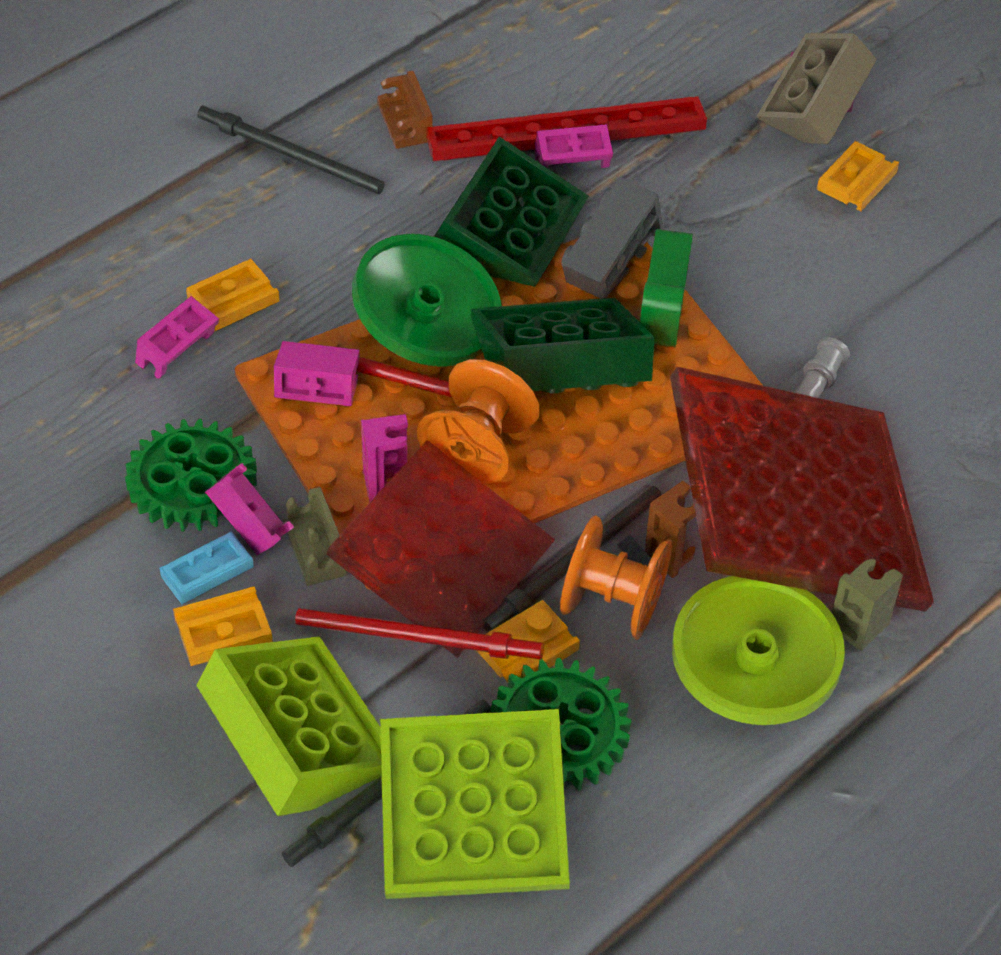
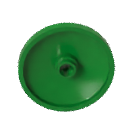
(420, 296)

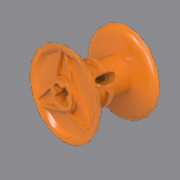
(490, 404)
(615, 577)

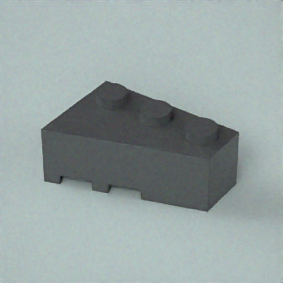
(612, 238)

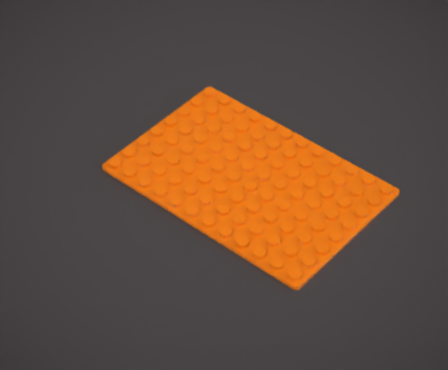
(569, 456)

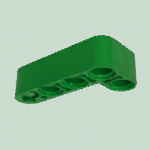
(666, 285)

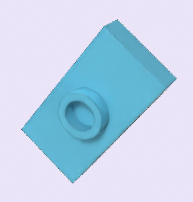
(206, 567)

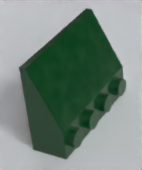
(513, 215)
(567, 343)

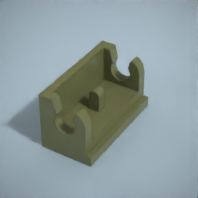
(312, 536)
(865, 604)

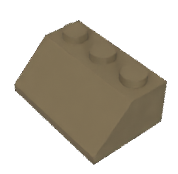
(818, 86)

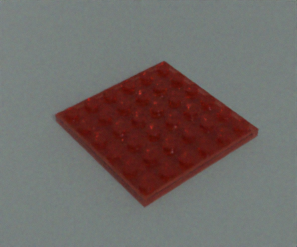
(795, 487)

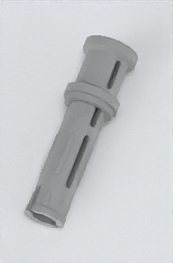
(821, 371)

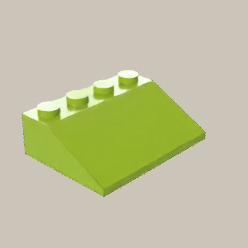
(293, 721)

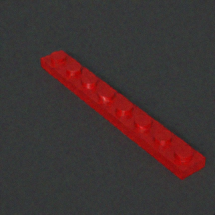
(623, 122)

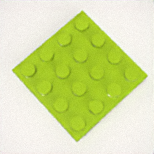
(473, 804)

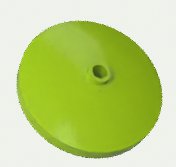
(757, 650)

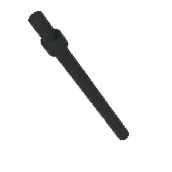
(233, 125)
(520, 600)
(325, 830)

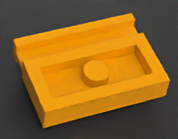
(857, 175)
(235, 293)
(222, 623)
(534, 624)

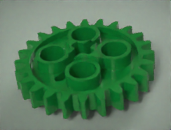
(179, 467)
(569, 692)

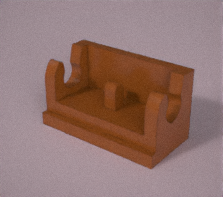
(405, 110)
(669, 522)

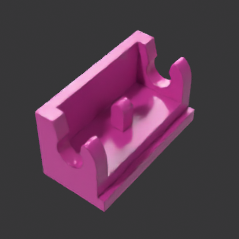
(574, 145)
(174, 335)
(316, 373)
(383, 450)
(247, 510)

